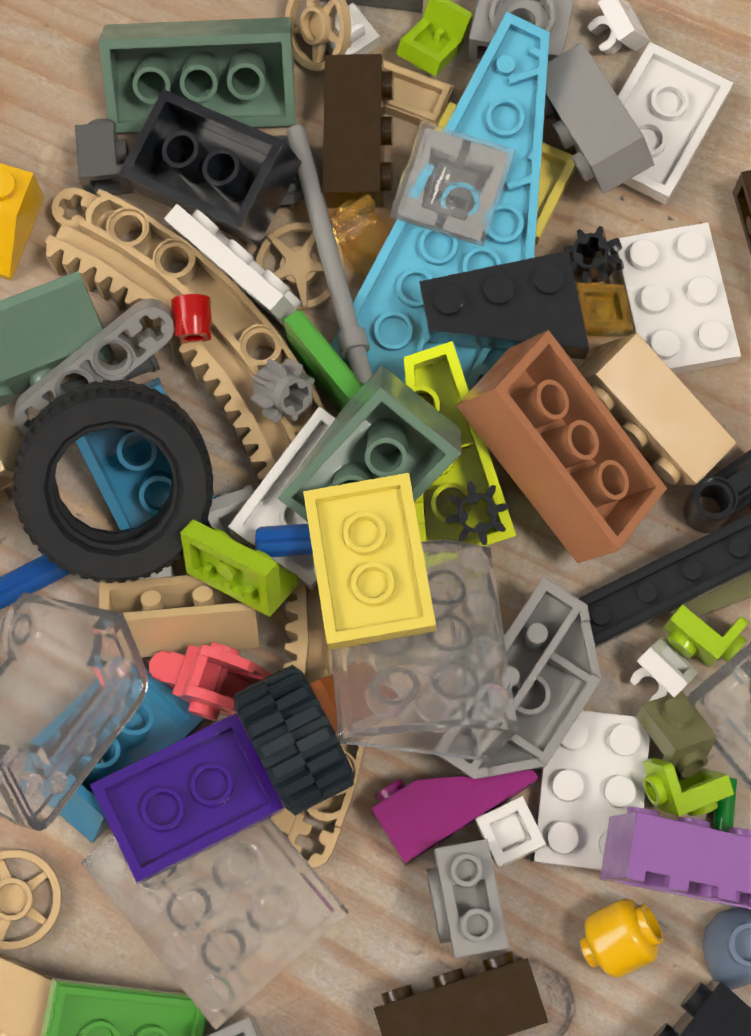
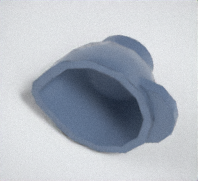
(729, 947)

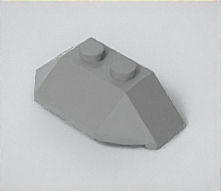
(551, 680)

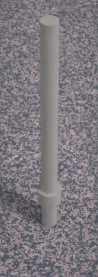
(352, 337)

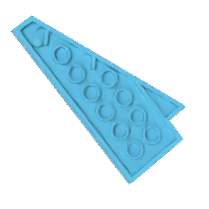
(499, 106)

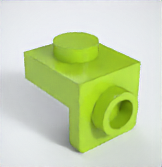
(436, 36)
(694, 637)
(684, 795)

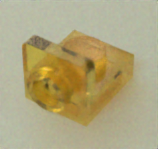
(359, 233)
(604, 309)

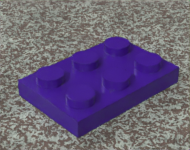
(186, 798)

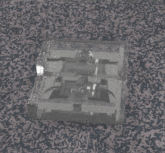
(452, 183)

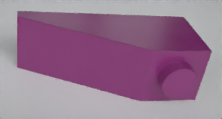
(437, 808)

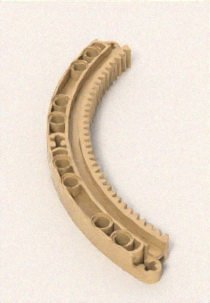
(224, 364)

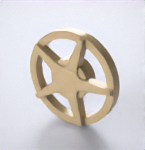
(318, 29)
(299, 264)
(18, 899)

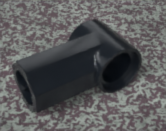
(728, 487)

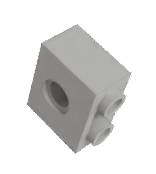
(546, 14)
(466, 899)

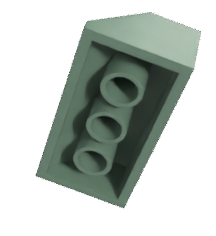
(222, 64)
(43, 330)

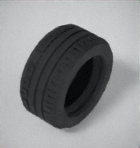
(101, 552)

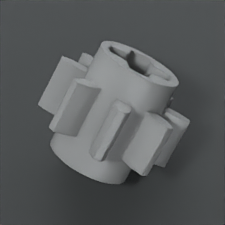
(282, 390)

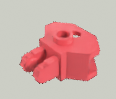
(206, 677)

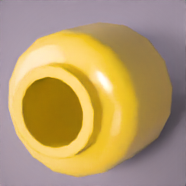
(621, 938)

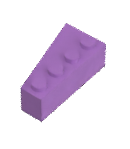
(678, 857)

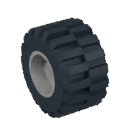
(294, 739)

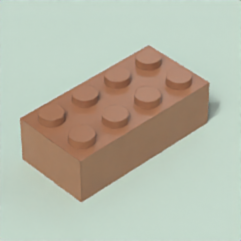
(562, 447)

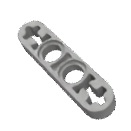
(86, 358)

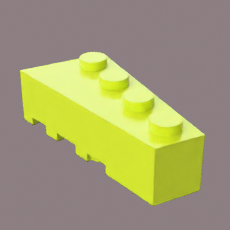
(441, 382)

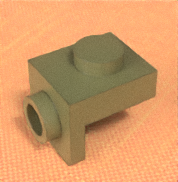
(678, 732)

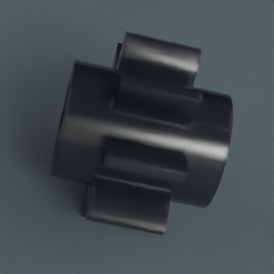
(586, 247)
(473, 498)

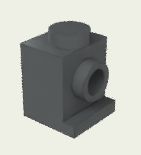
(101, 157)

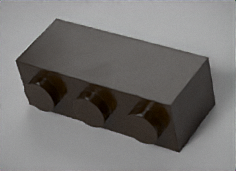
(356, 129)
(483, 1004)

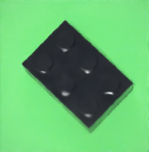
(211, 165)

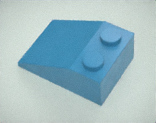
(129, 471)
(155, 725)

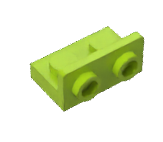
(236, 569)

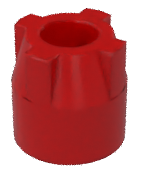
(192, 317)

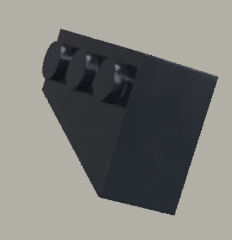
(507, 305)

